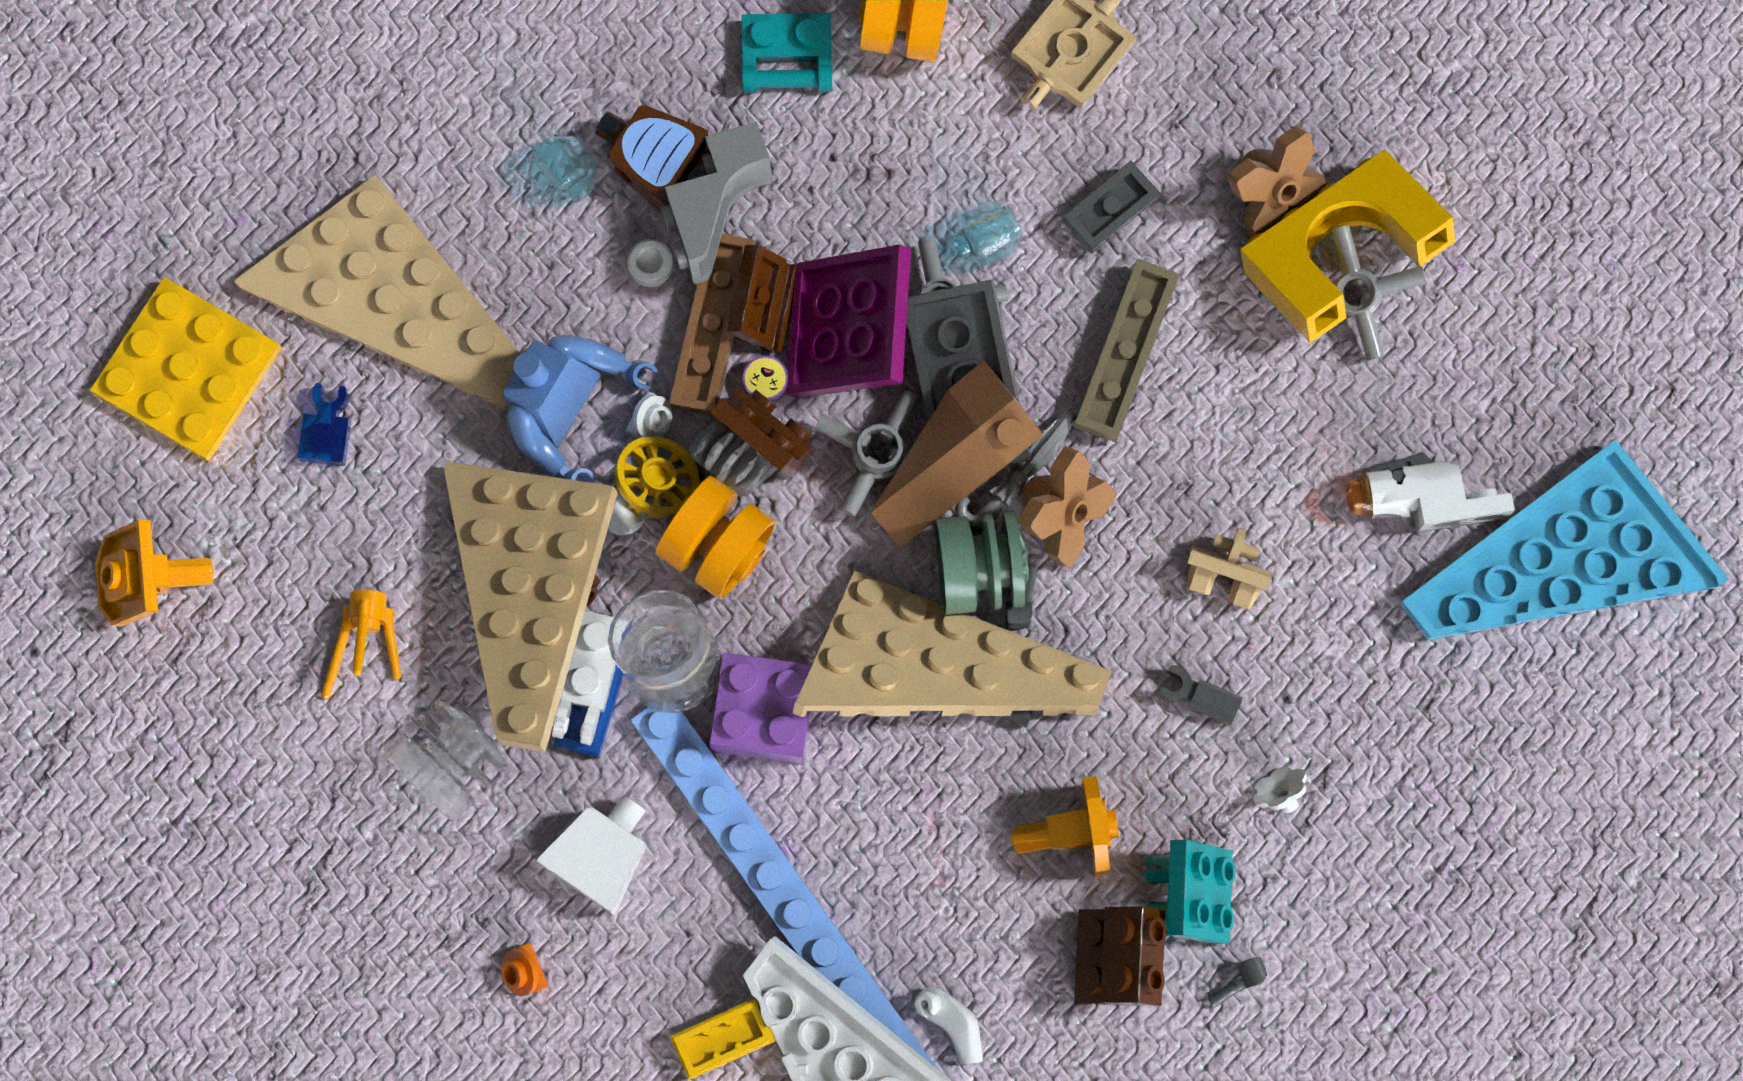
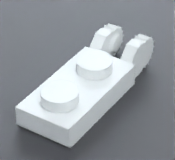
(587, 677)

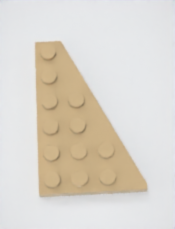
(384, 285)
(528, 575)
(904, 655)

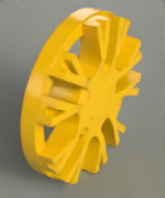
(655, 476)

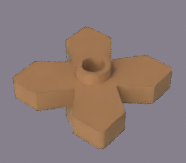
(1276, 180)
(1062, 503)

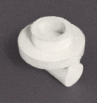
(650, 417)
(623, 519)

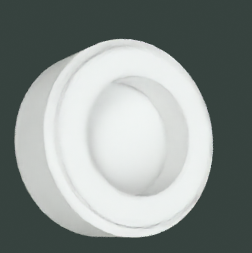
(650, 263)

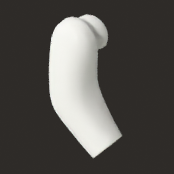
(955, 1020)

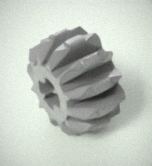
(729, 458)

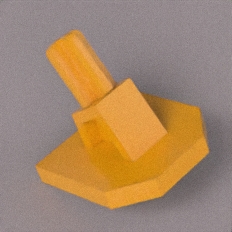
(133, 576)
(1074, 829)

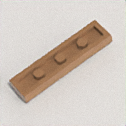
(706, 340)

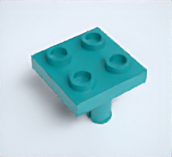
(1197, 890)

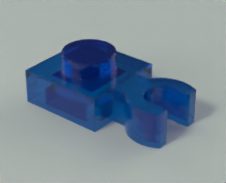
(325, 435)

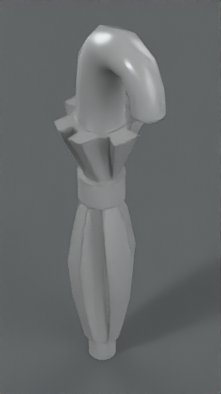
(1004, 494)

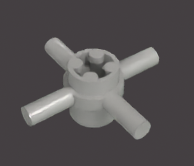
(871, 437)

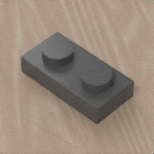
(1111, 207)

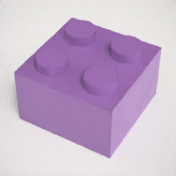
(756, 709)

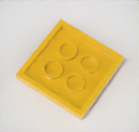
(186, 369)

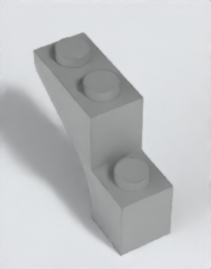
(700, 206)

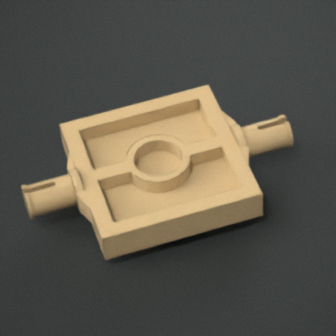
(1072, 50)

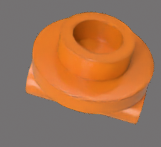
(522, 971)

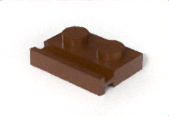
(762, 298)

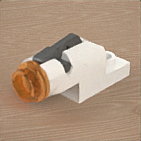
(1428, 490)

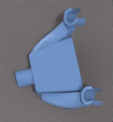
(550, 390)

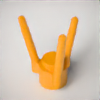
(365, 615)

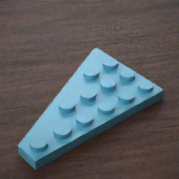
(1576, 549)

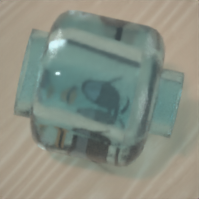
(563, 168)
(987, 234)

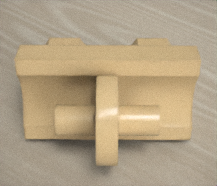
(1247, 577)

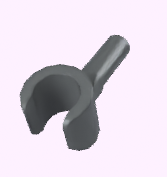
(1021, 617)
(1252, 974)

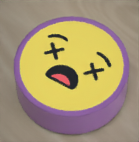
(766, 376)

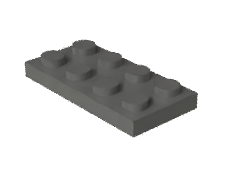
(953, 334)

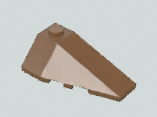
(961, 447)

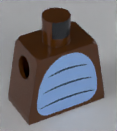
(652, 150)

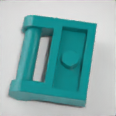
(786, 39)

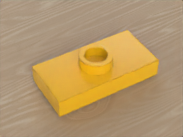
(722, 1039)

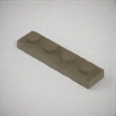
(1126, 350)

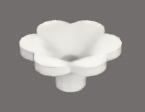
(1281, 789)

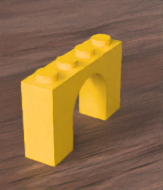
(1372, 195)

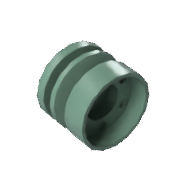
(980, 562)

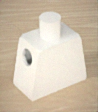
(598, 853)

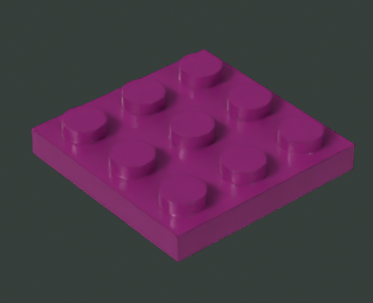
(849, 322)

